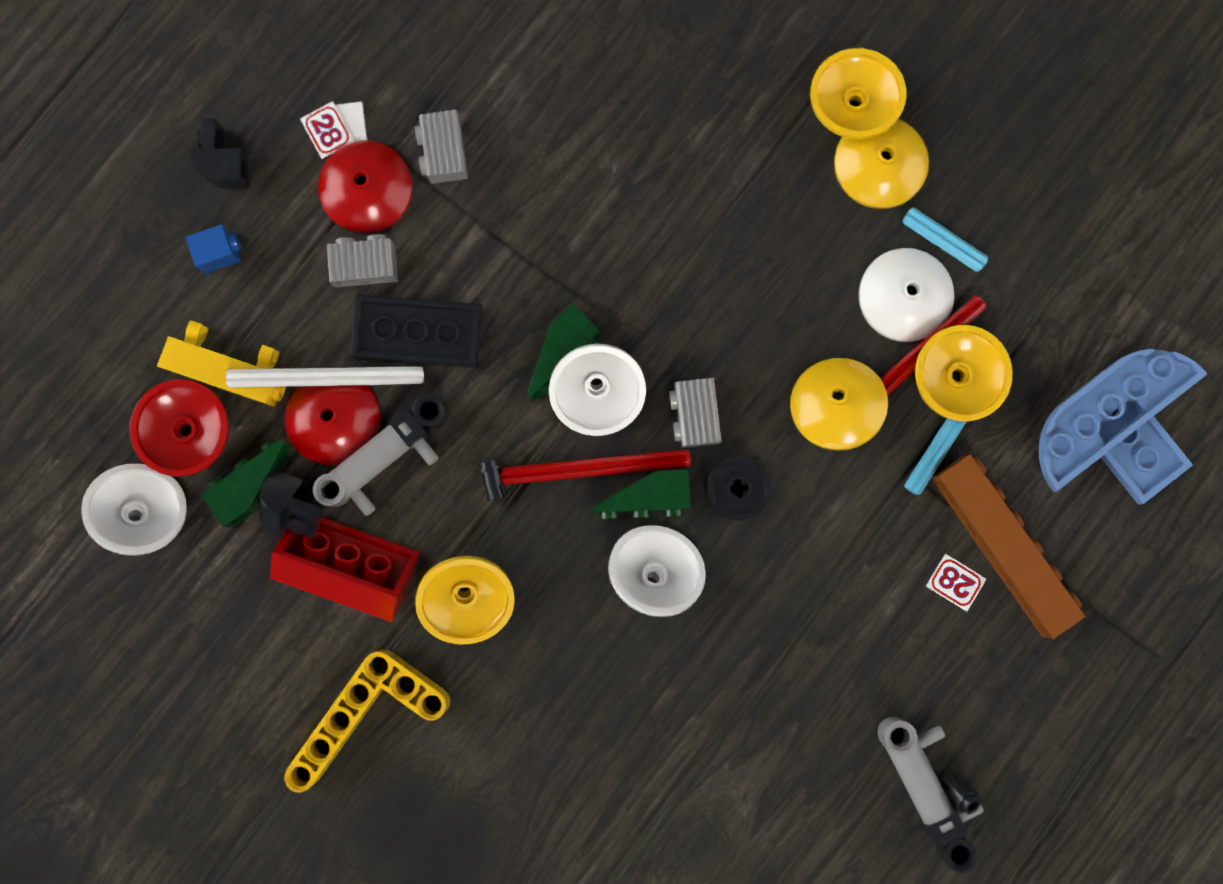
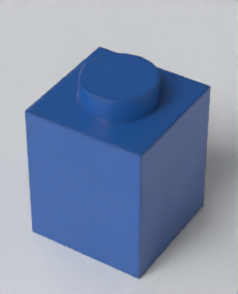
(214, 248)

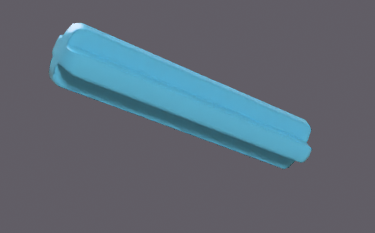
(945, 239)
(933, 456)

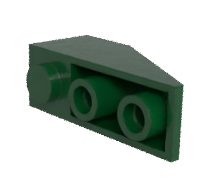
(564, 335)
(656, 492)
(239, 493)

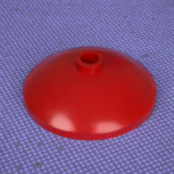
(377, 201)
(160, 422)
(331, 442)

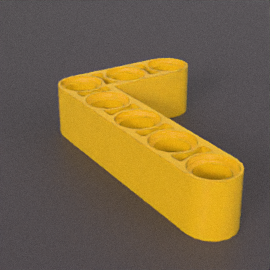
(356, 709)

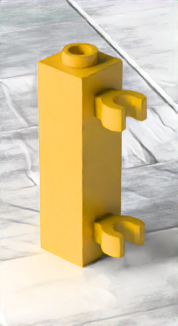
(211, 367)

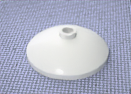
(889, 305)
(600, 407)
(129, 492)
(666, 558)

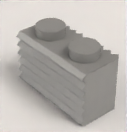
(442, 147)
(362, 261)
(696, 413)

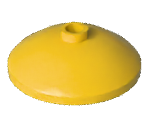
(859, 77)
(880, 181)
(983, 371)
(842, 422)
(465, 615)

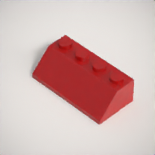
(346, 568)

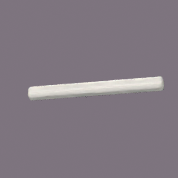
(324, 376)

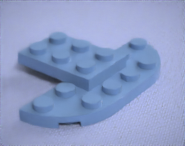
(1117, 423)

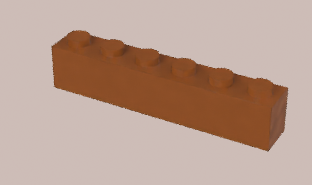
(1008, 546)

